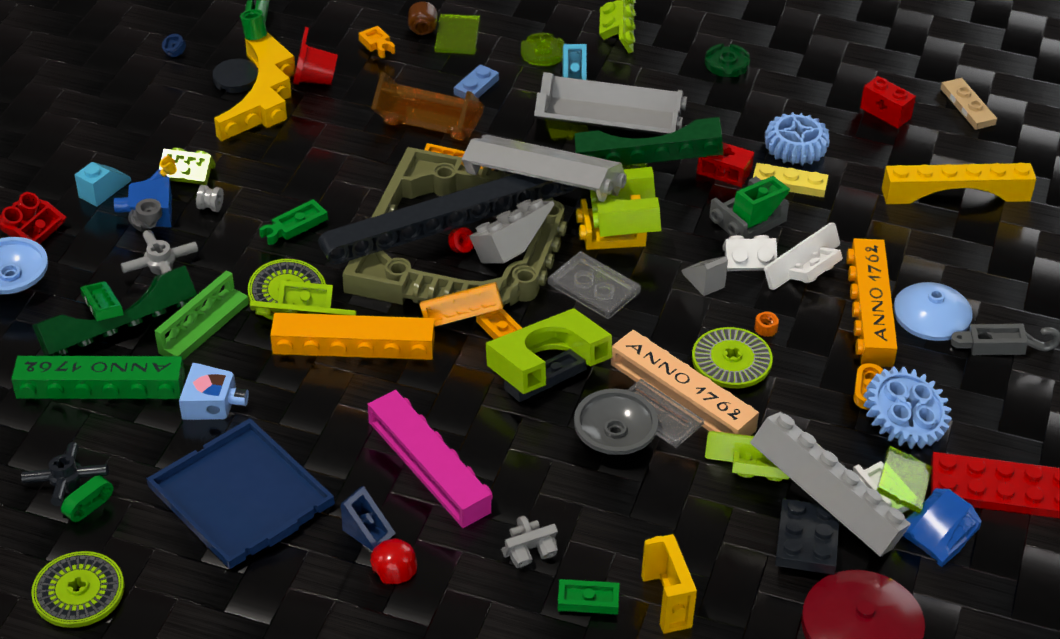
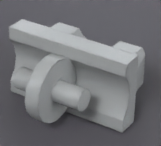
(529, 536)

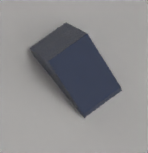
(364, 519)

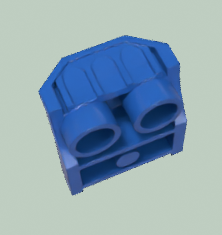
(943, 525)

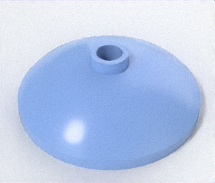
(21, 264)
(932, 311)

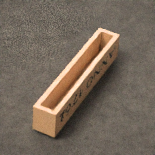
(719, 408)

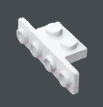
(806, 259)

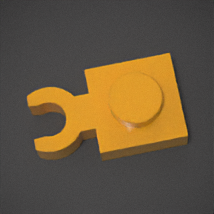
(378, 40)

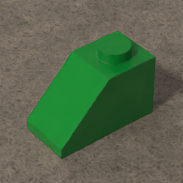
(759, 200)

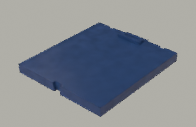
(240, 493)

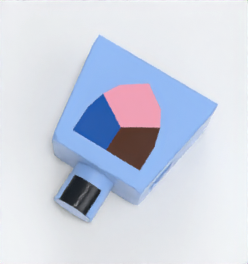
(210, 393)

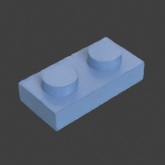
(477, 82)

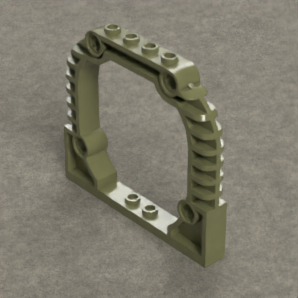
(394, 280)

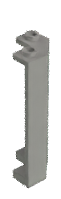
(610, 105)
(546, 164)

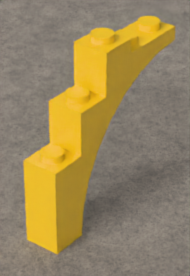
(266, 100)

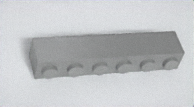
(830, 483)

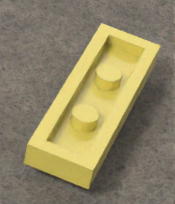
(797, 180)

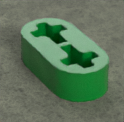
(87, 498)

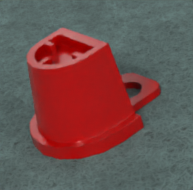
(314, 64)

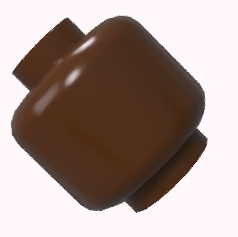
(422, 18)

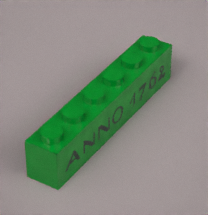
(98, 377)

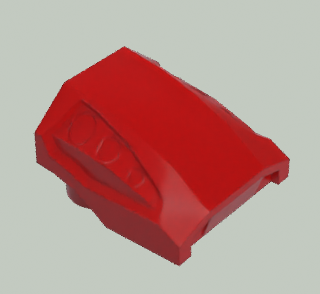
(31, 218)

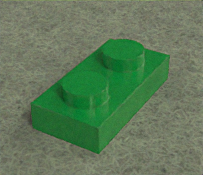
(588, 596)

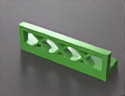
(202, 321)

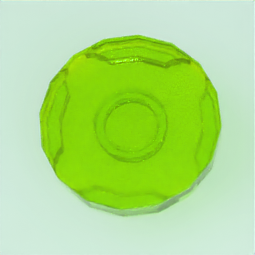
(542, 49)

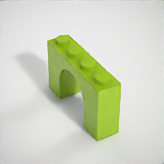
(624, 216)
(515, 356)

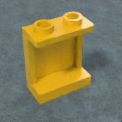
(592, 235)
(665, 562)

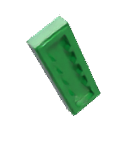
(101, 301)

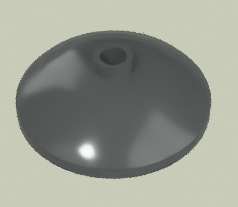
(616, 421)

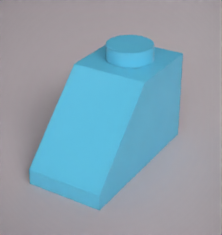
(574, 61)
(99, 182)

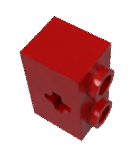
(888, 102)
(730, 168)

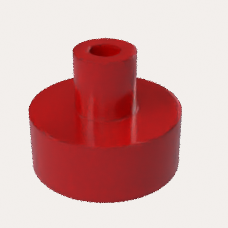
(459, 240)

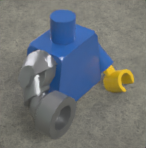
(150, 200)

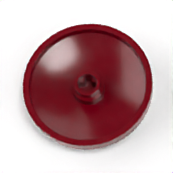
(861, 607)

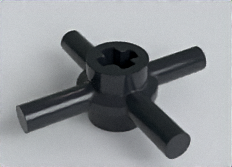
(64, 473)

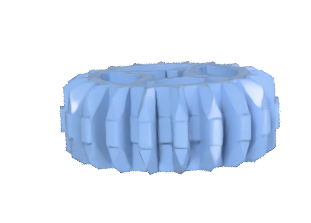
(797, 139)

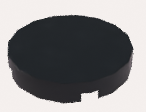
(235, 75)

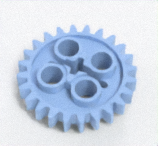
(907, 407)

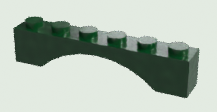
(695, 140)
(64, 331)

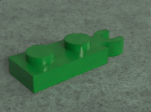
(294, 222)

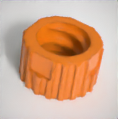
(768, 318)

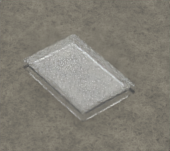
(594, 284)

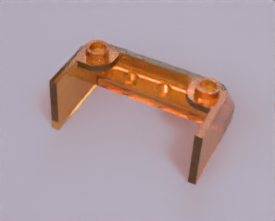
(426, 108)

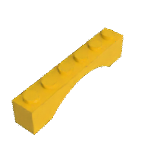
(909, 183)

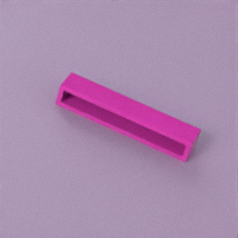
(430, 458)

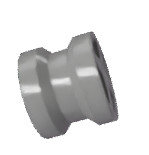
(209, 198)

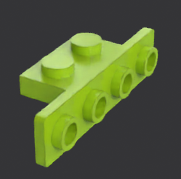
(618, 18)
(301, 299)
(745, 457)

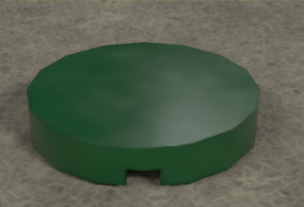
(727, 60)

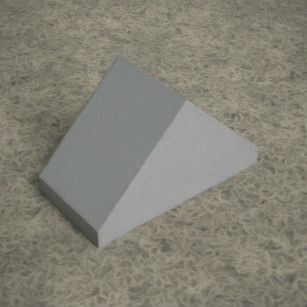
(707, 275)

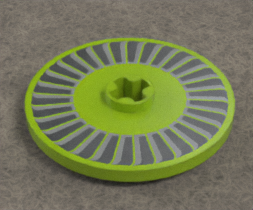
(732, 357)

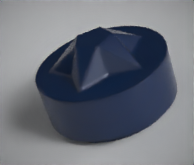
(173, 45)

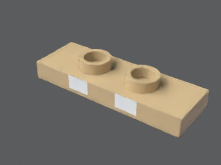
(968, 103)

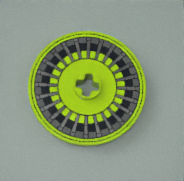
(266, 280)
(56, 587)

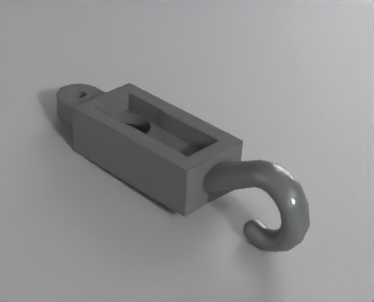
(1002, 339)

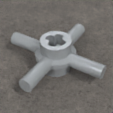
(158, 256)

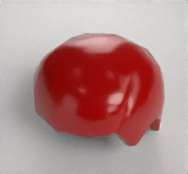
(394, 561)

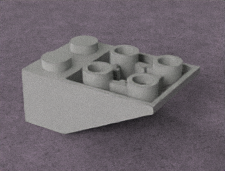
(511, 231)

